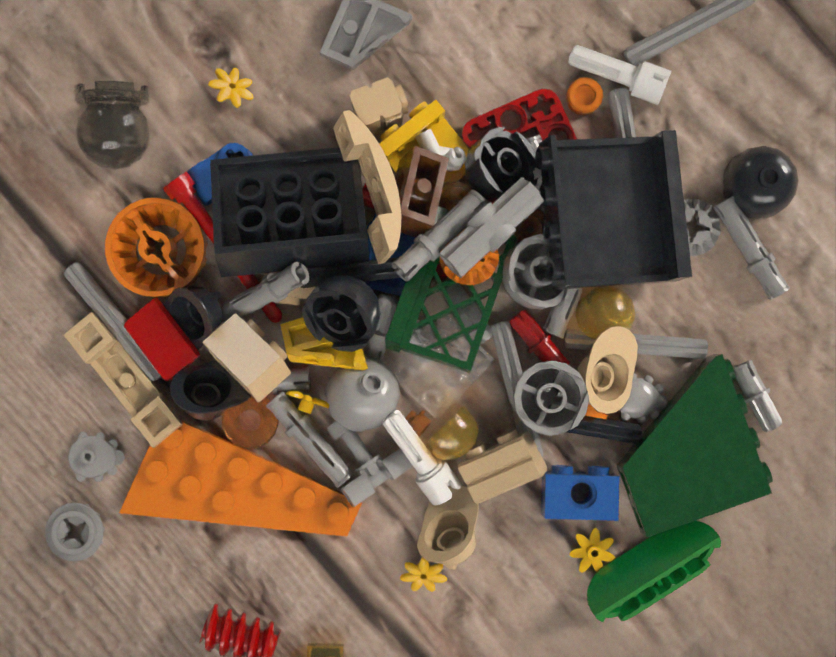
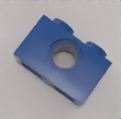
(600, 503)

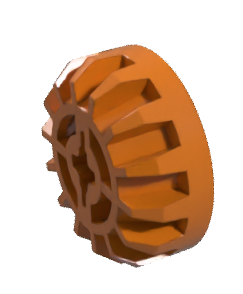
(137, 223)

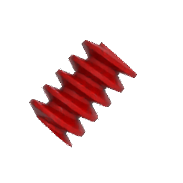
(238, 635)

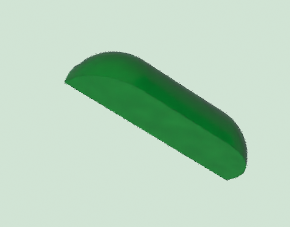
(651, 571)

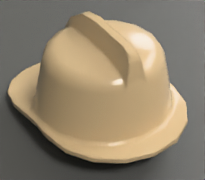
(610, 369)
(449, 530)

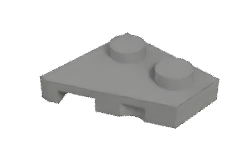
(361, 30)

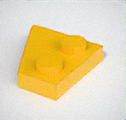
(305, 348)

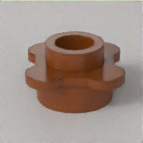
(534, 220)

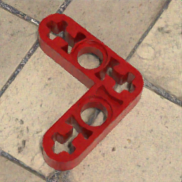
(541, 123)

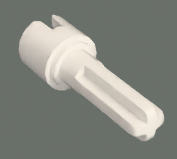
(645, 80)
(433, 474)

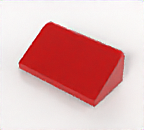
(161, 339)

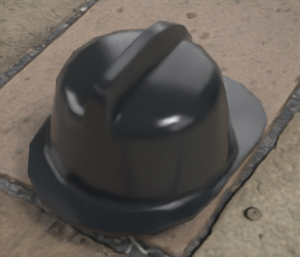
(195, 312)
(206, 391)

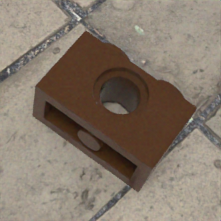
(419, 188)

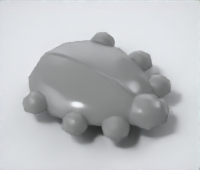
(643, 400)
(94, 456)

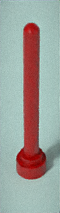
(183, 192)

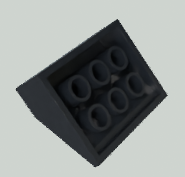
(287, 211)

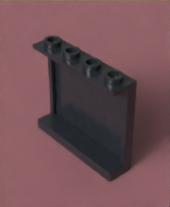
(613, 211)

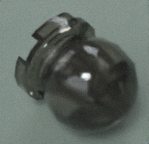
(112, 127)

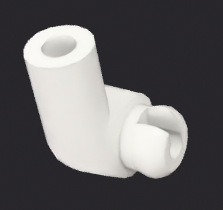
(456, 156)

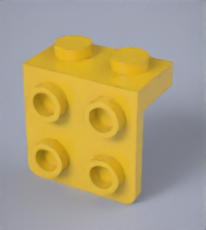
(400, 140)

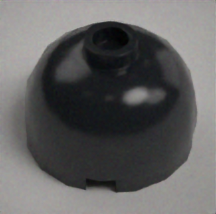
(499, 162)
(761, 181)
(342, 312)

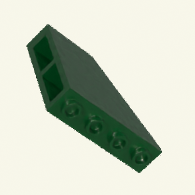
(695, 454)

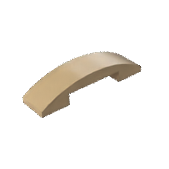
(359, 143)
(126, 380)

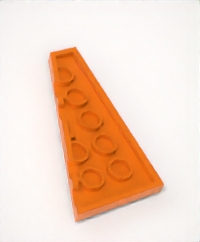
(215, 481)

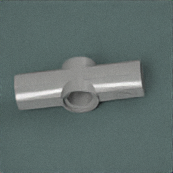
(491, 227)

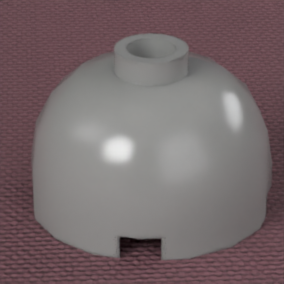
(527, 277)
(362, 397)
(551, 398)

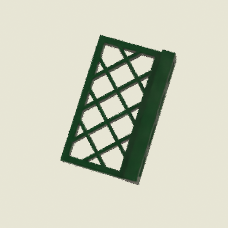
(412, 303)

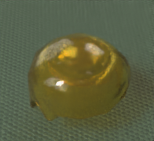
(604, 309)
(455, 436)

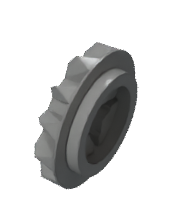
(708, 219)
(74, 548)

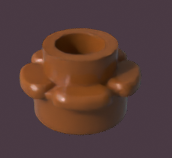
(418, 422)

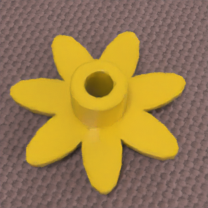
(231, 87)
(307, 402)
(588, 546)
(423, 574)

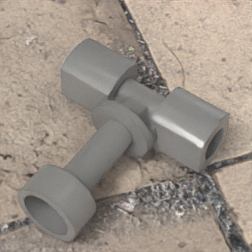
(372, 470)

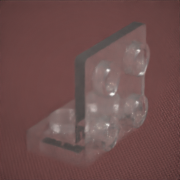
(433, 383)

